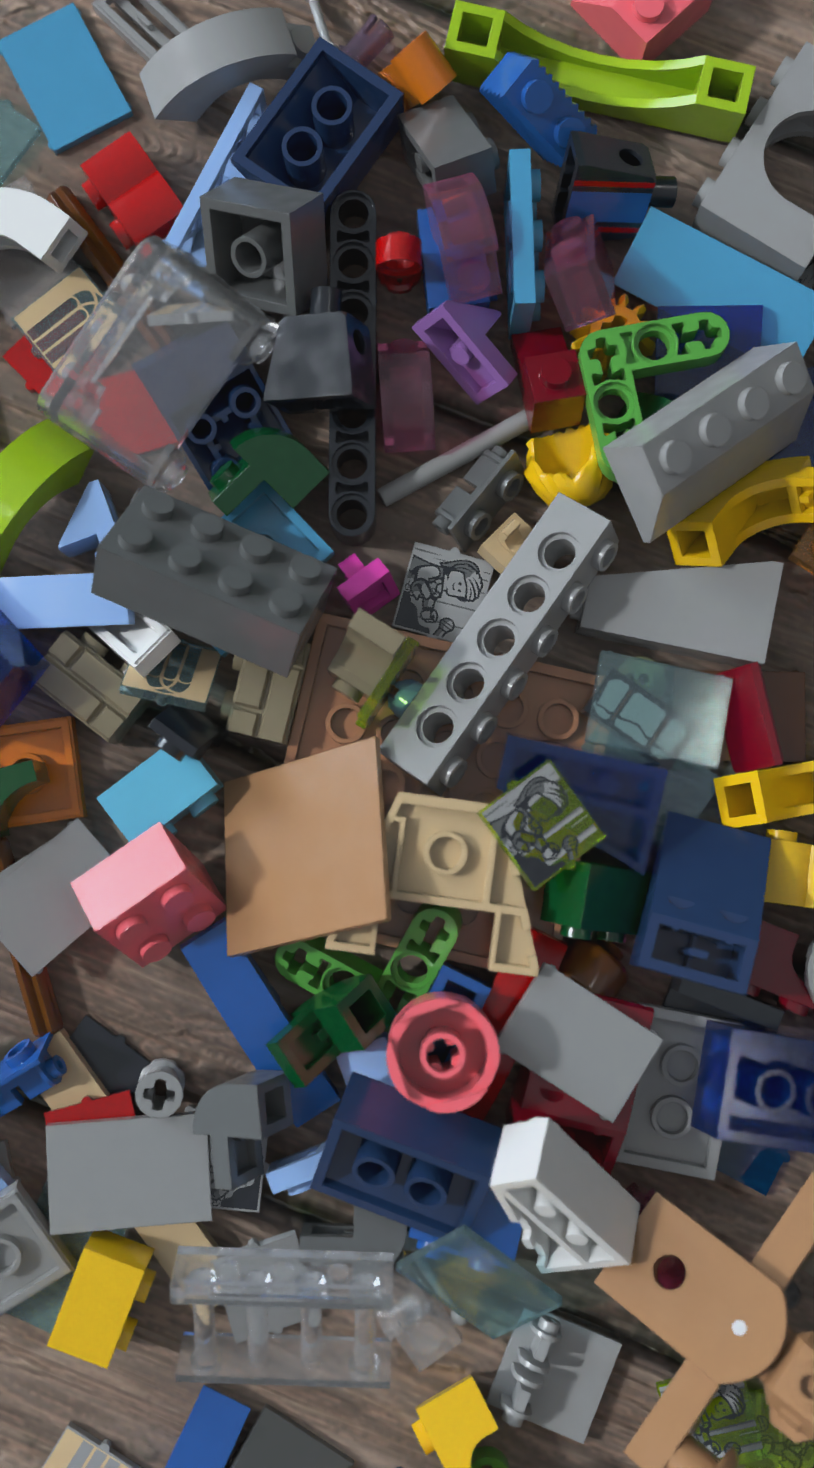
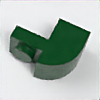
(271, 457)
(331, 1023)

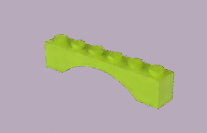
(687, 95)

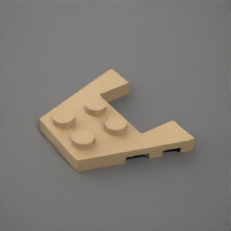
(449, 858)

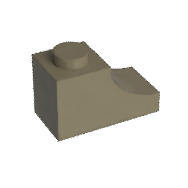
(364, 656)

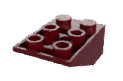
(537, 1097)

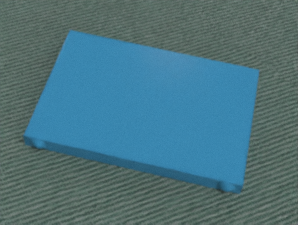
(64, 78)

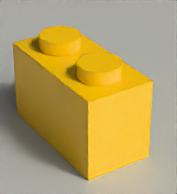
(101, 1296)

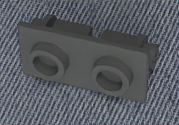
(496, 480)

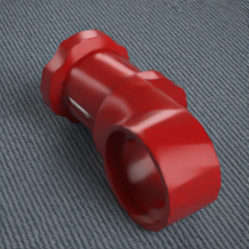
(399, 257)

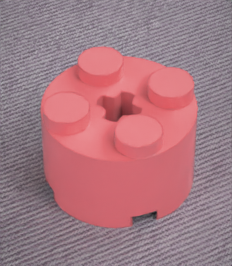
(424, 1078)

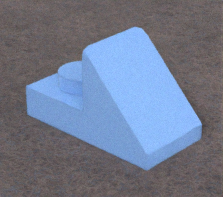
(90, 521)

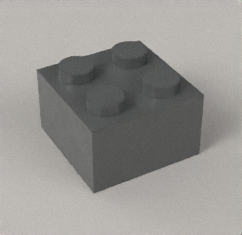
(266, 242)

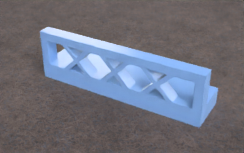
(188, 227)

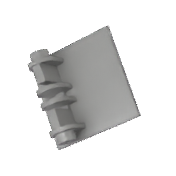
(553, 1375)

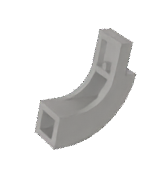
(219, 56)

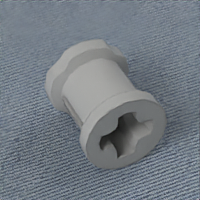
(156, 1105)

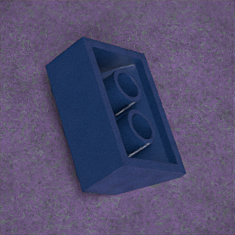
(322, 127)
(406, 1159)

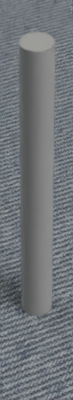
(453, 459)

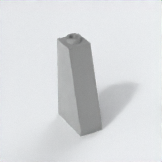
(687, 611)

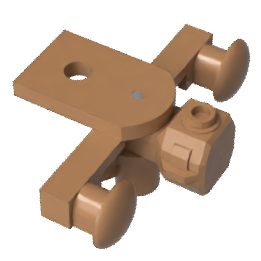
(724, 1321)

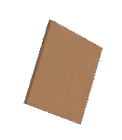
(306, 849)

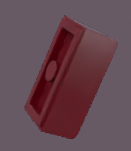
(750, 721)

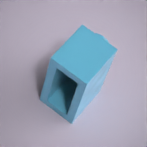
(161, 792)

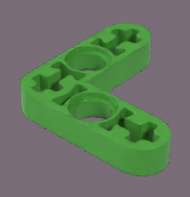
(631, 364)
(412, 943)

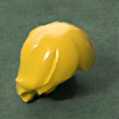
(567, 466)

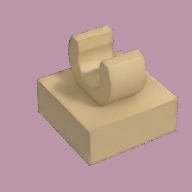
(505, 542)

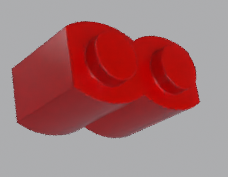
(131, 190)

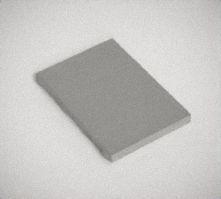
(38, 902)
(578, 1042)

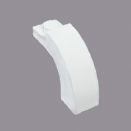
(38, 228)

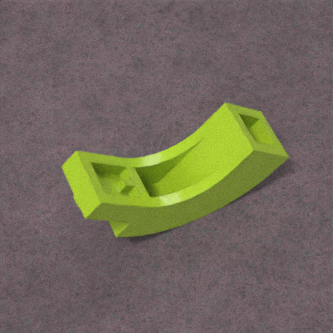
(33, 472)

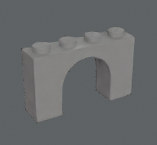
(742, 203)

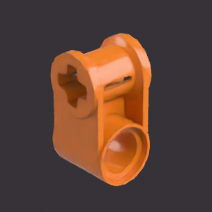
(419, 71)

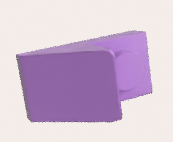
(459, 342)

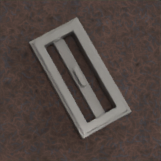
(128, 34)

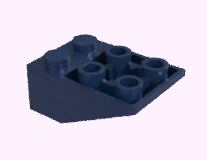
(232, 411)
(704, 904)

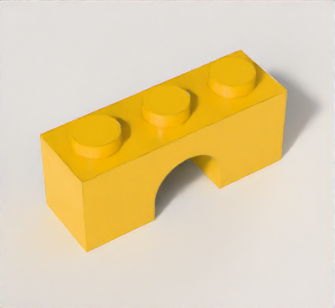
(454, 1423)

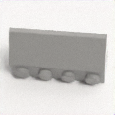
(711, 436)

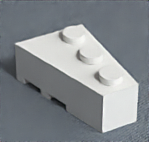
(562, 1199)

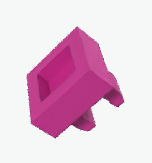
(366, 586)

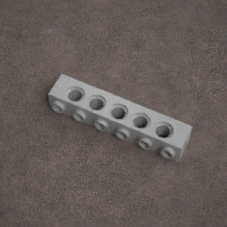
(561, 531)

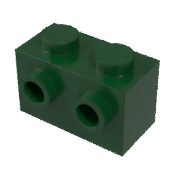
(597, 900)

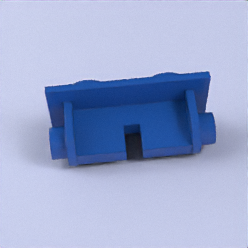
(31, 1069)

